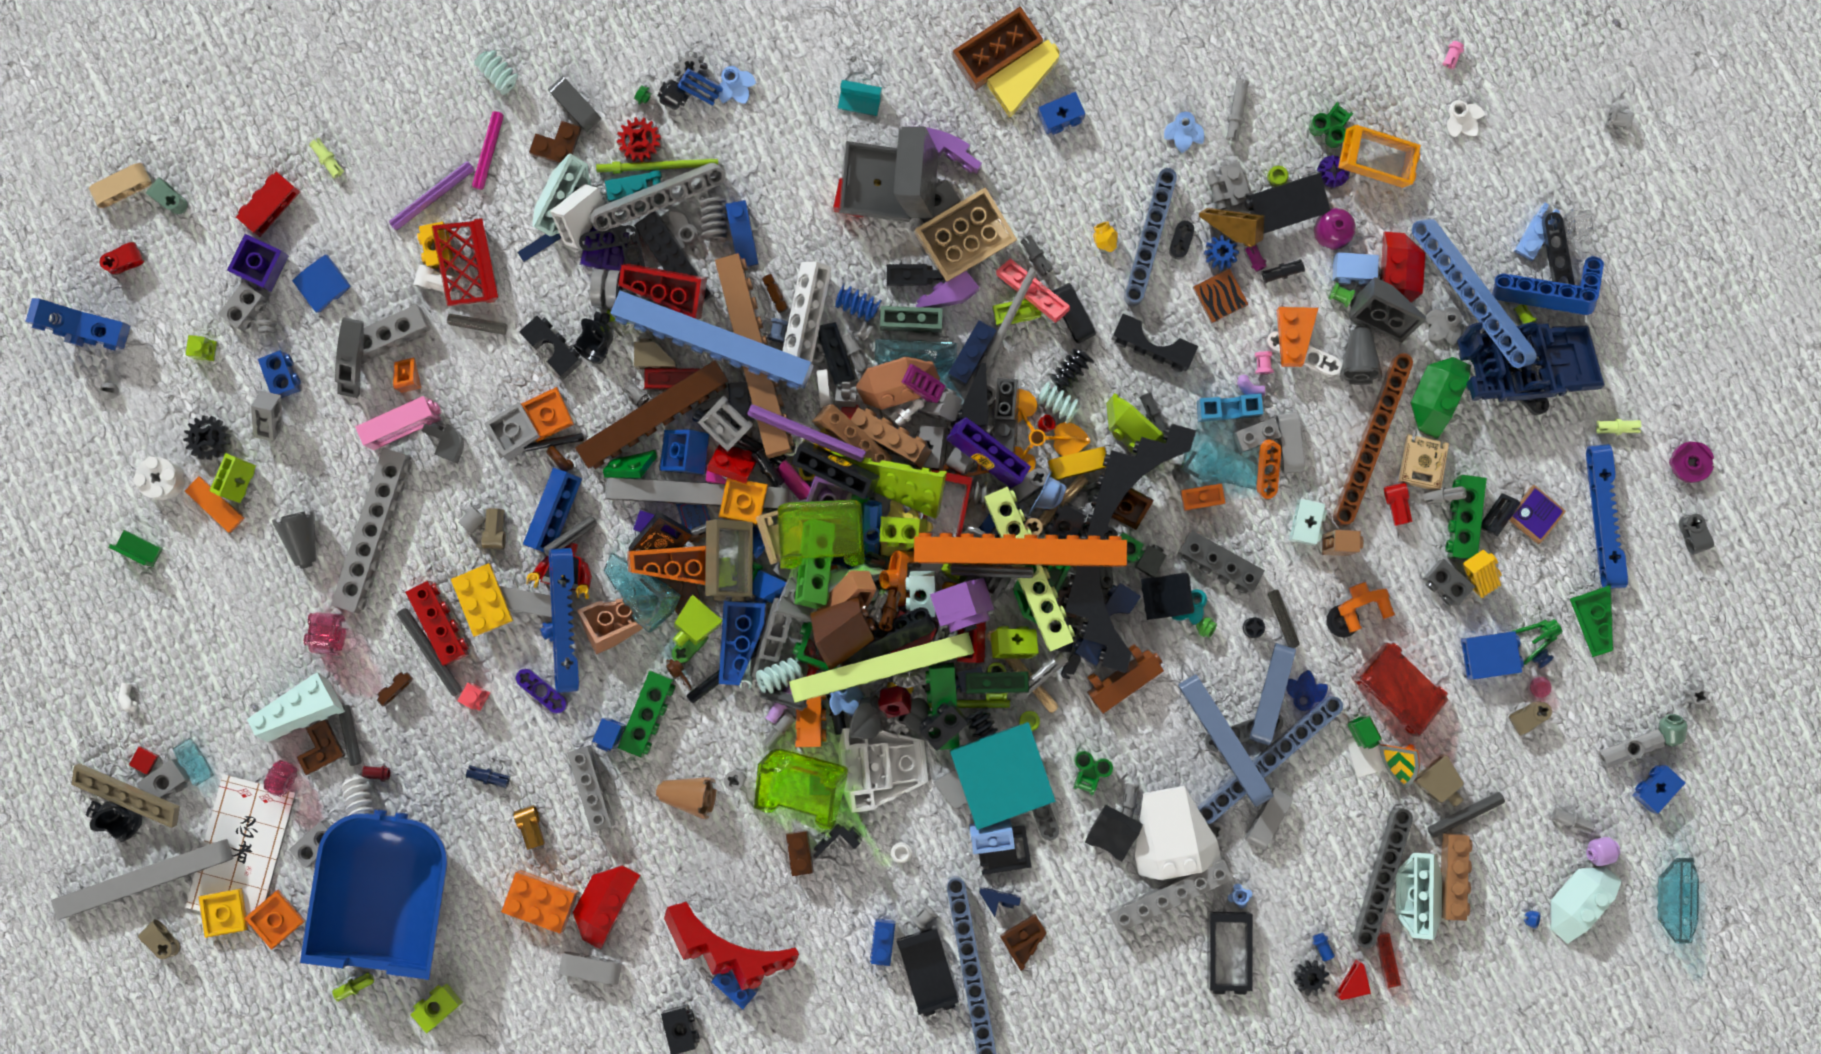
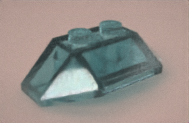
(940, 353)
(1679, 900)

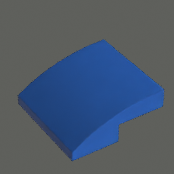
(321, 283)

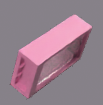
(398, 422)

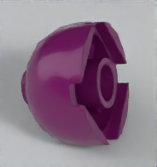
(1335, 229)

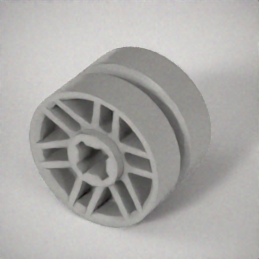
(604, 287)

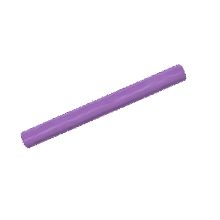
(806, 433)

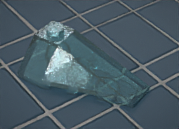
(644, 594)

